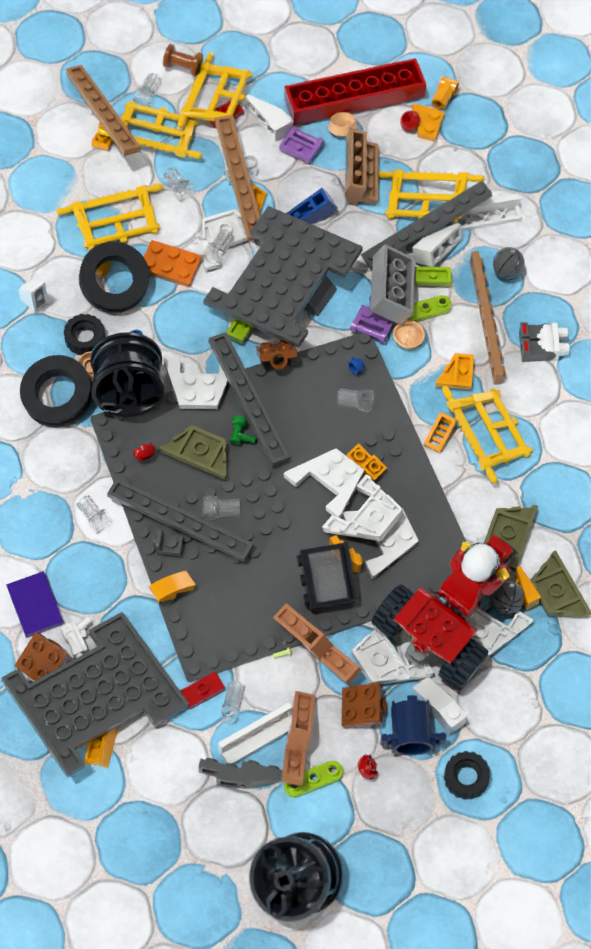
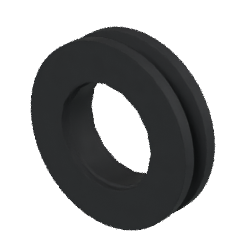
(121, 253)
(42, 371)

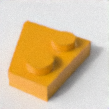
(430, 121)
(457, 373)

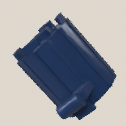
(412, 728)

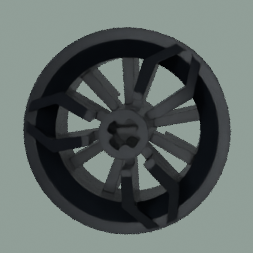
(118, 376)
(278, 858)

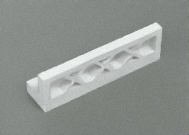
(496, 205)
(256, 735)

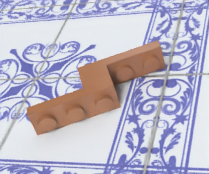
(317, 644)
(298, 738)

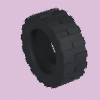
(77, 323)
(467, 759)

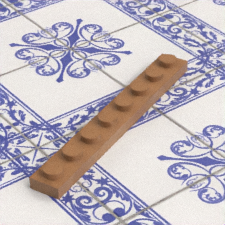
(103, 110)
(238, 173)
(488, 323)

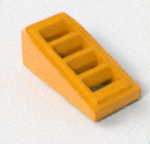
(446, 419)
(531, 595)

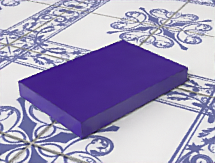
(34, 604)

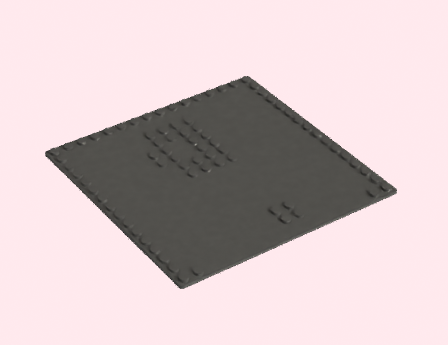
(234, 601)

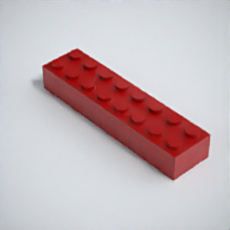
(355, 91)

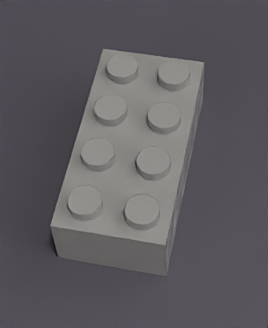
(392, 284)

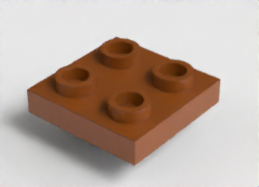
(269, 351)
(41, 657)
(363, 705)

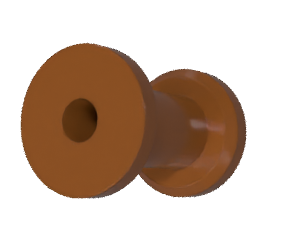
(183, 60)

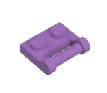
(300, 148)
(371, 320)

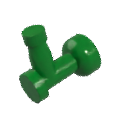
(240, 422)

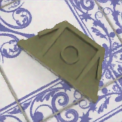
(199, 450)
(512, 527)
(558, 591)

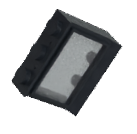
(327, 576)

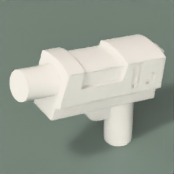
(74, 636)

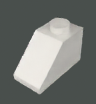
(34, 294)

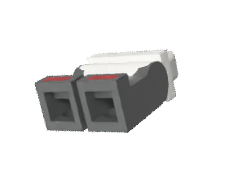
(542, 342)

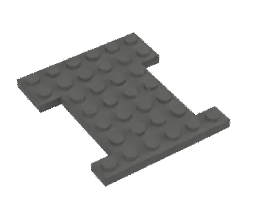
(284, 274)
(96, 692)

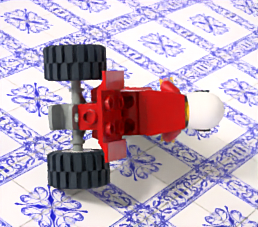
(435, 624)

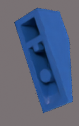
(314, 207)

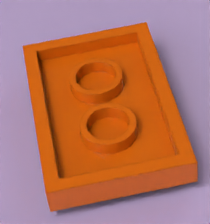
(172, 263)

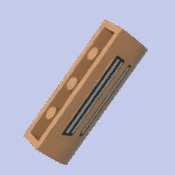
(361, 168)

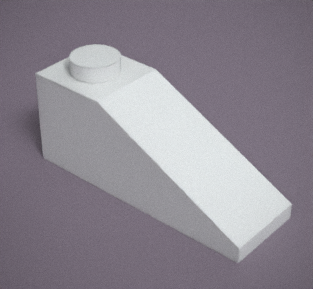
(272, 118)
(437, 245)
(443, 706)

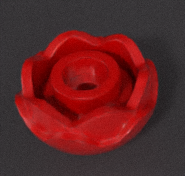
(410, 120)
(144, 452)
(367, 767)

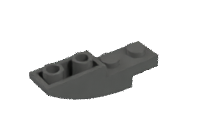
(247, 777)

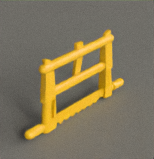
(210, 114)
(186, 135)
(397, 181)
(85, 226)
(478, 400)

